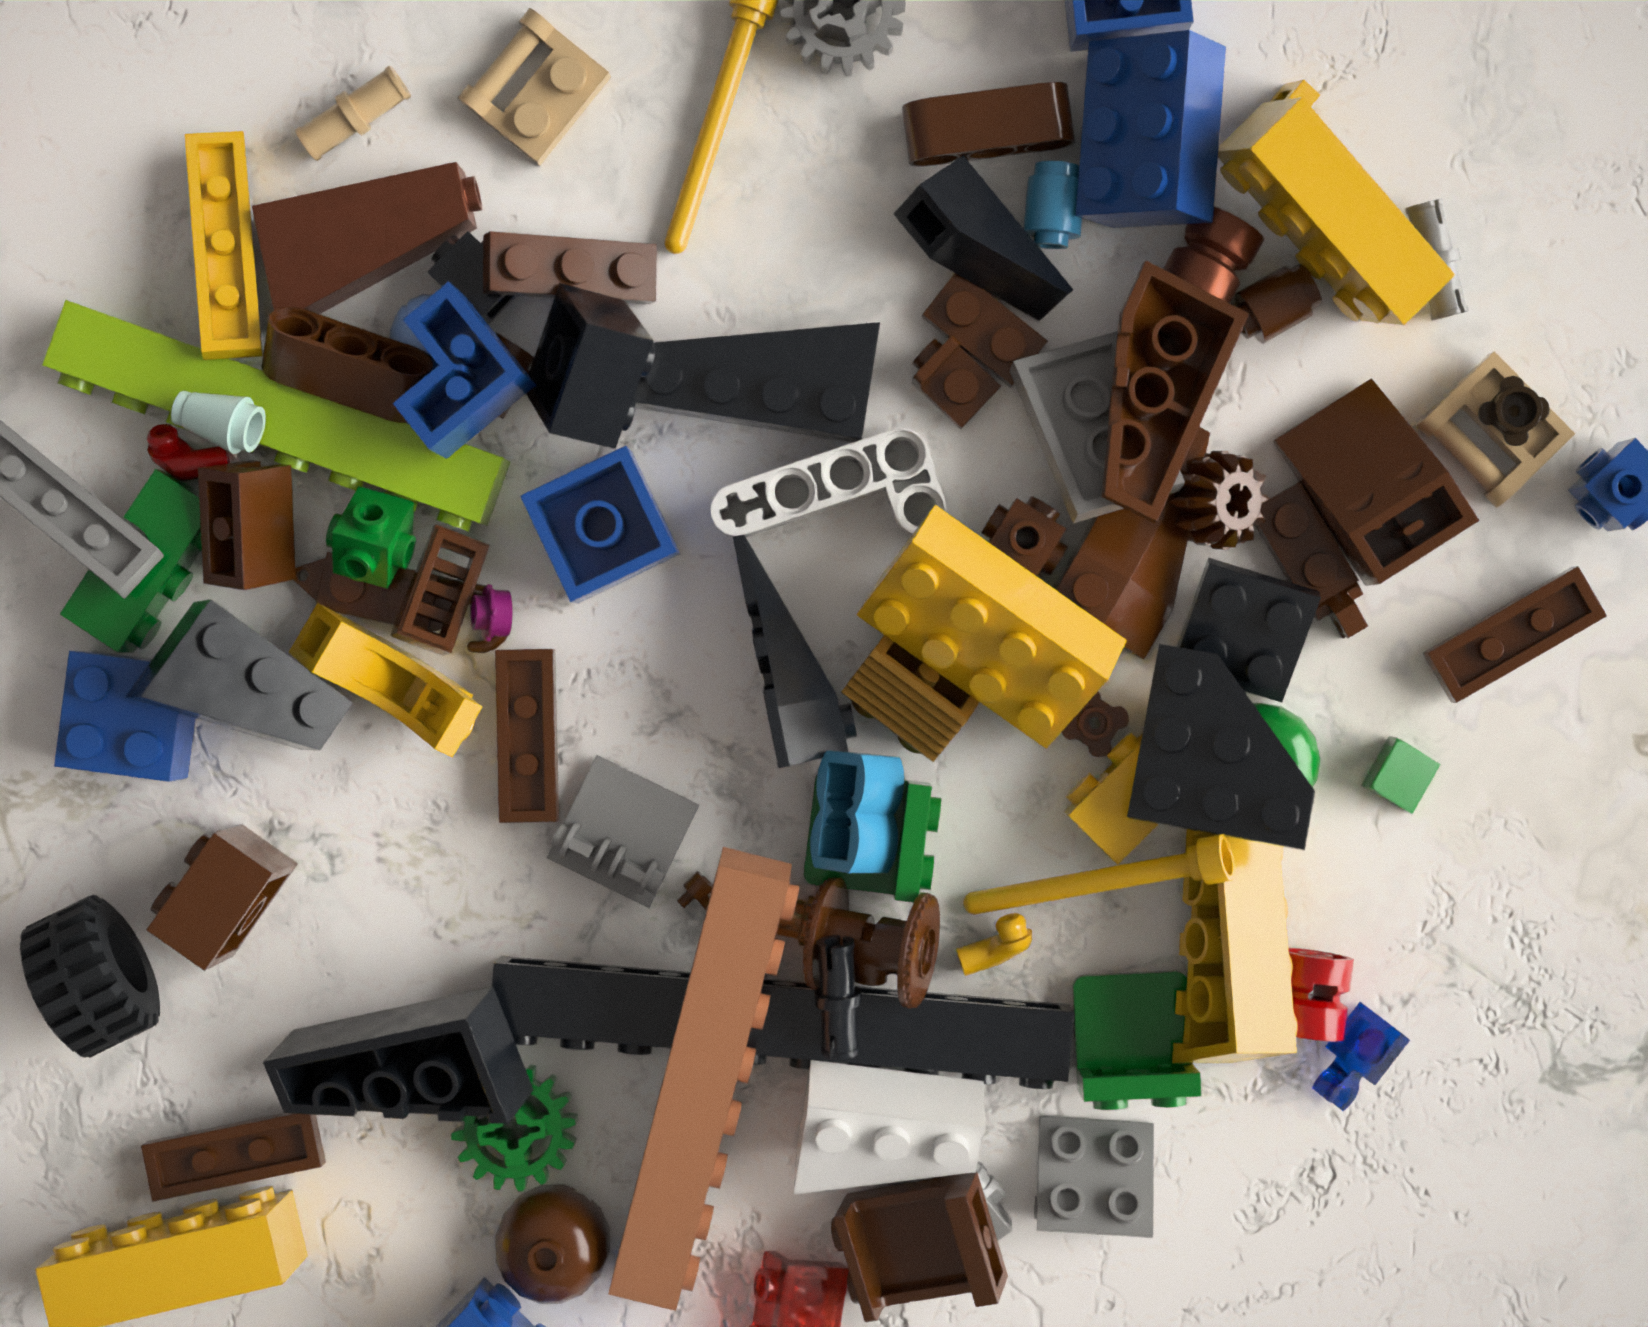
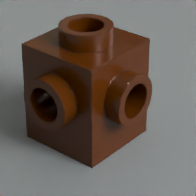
(1040, 522)

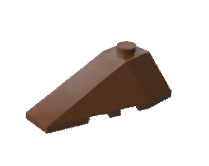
(1164, 376)

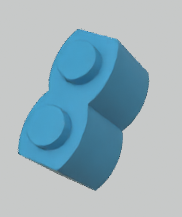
(857, 812)

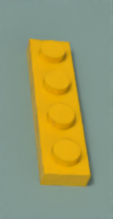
(223, 245)

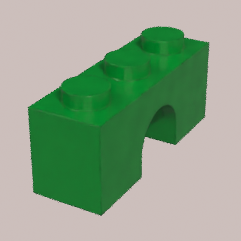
(171, 520)

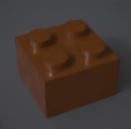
(220, 895)

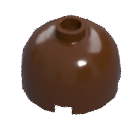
(552, 1244)

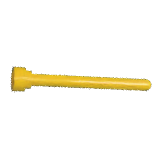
(748, 17)
(1206, 861)

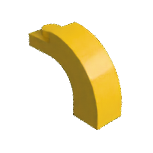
(387, 677)

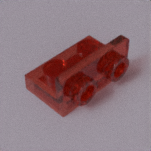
(798, 1292)

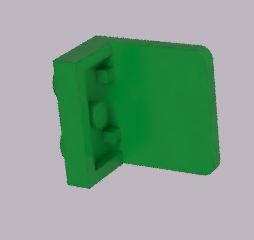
(911, 867)
(1127, 1040)

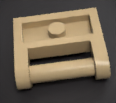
(549, 99)
(1473, 390)

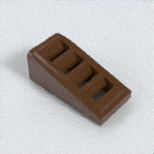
(442, 642)

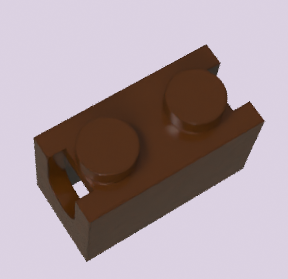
(246, 524)

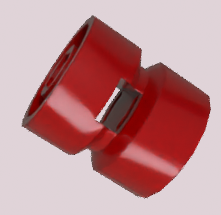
(1329, 976)

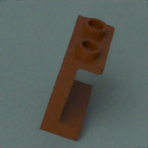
(919, 1244)

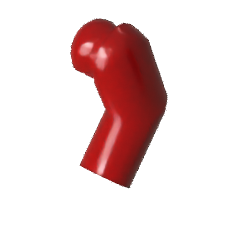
(179, 457)

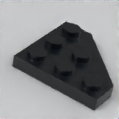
(1214, 759)

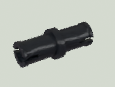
(837, 997)

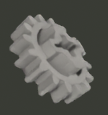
(822, 24)

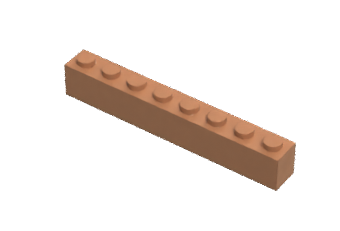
(701, 1077)

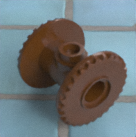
(880, 948)

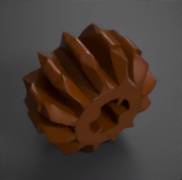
(1220, 500)

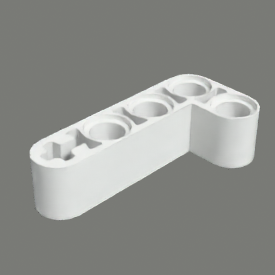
(825, 495)

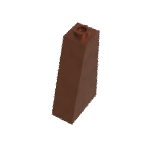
(355, 235)

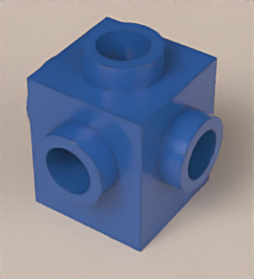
(1614, 487)

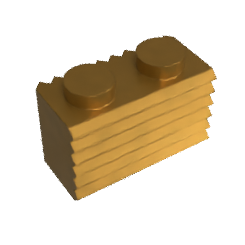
(909, 699)

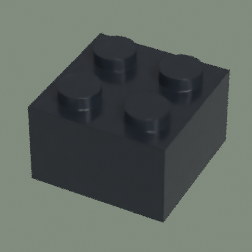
(589, 366)

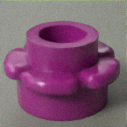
(491, 612)

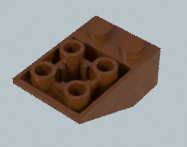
(1375, 483)

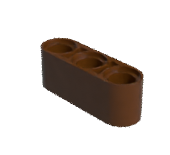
(988, 124)
(341, 362)

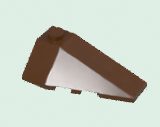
(1131, 568)

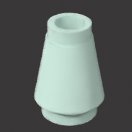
(221, 419)

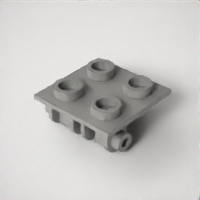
(622, 831)
(1095, 1177)

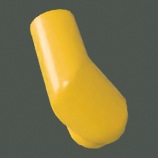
(995, 950)

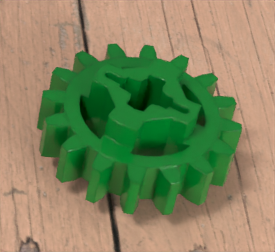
(518, 1151)

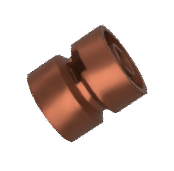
(1216, 253)

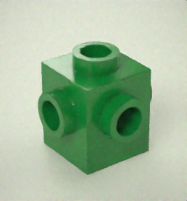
(372, 537)

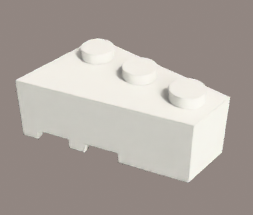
(885, 1127)

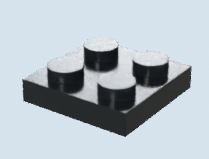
(1251, 624)

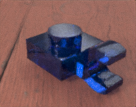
(1365, 1052)

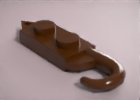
(376, 602)

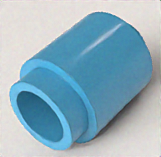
(1052, 204)

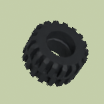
(89, 976)

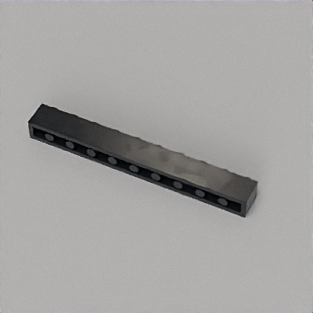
(644, 1004)

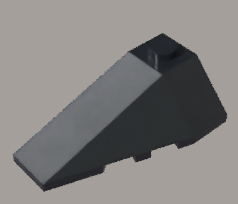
(796, 692)

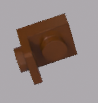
(953, 380)

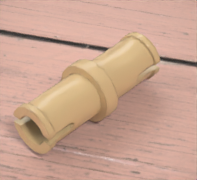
(353, 113)

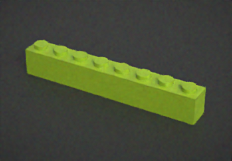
(303, 427)

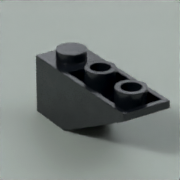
(978, 238)

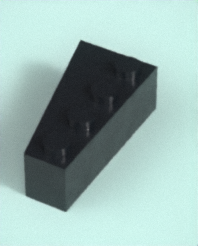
(768, 380)
(417, 1058)

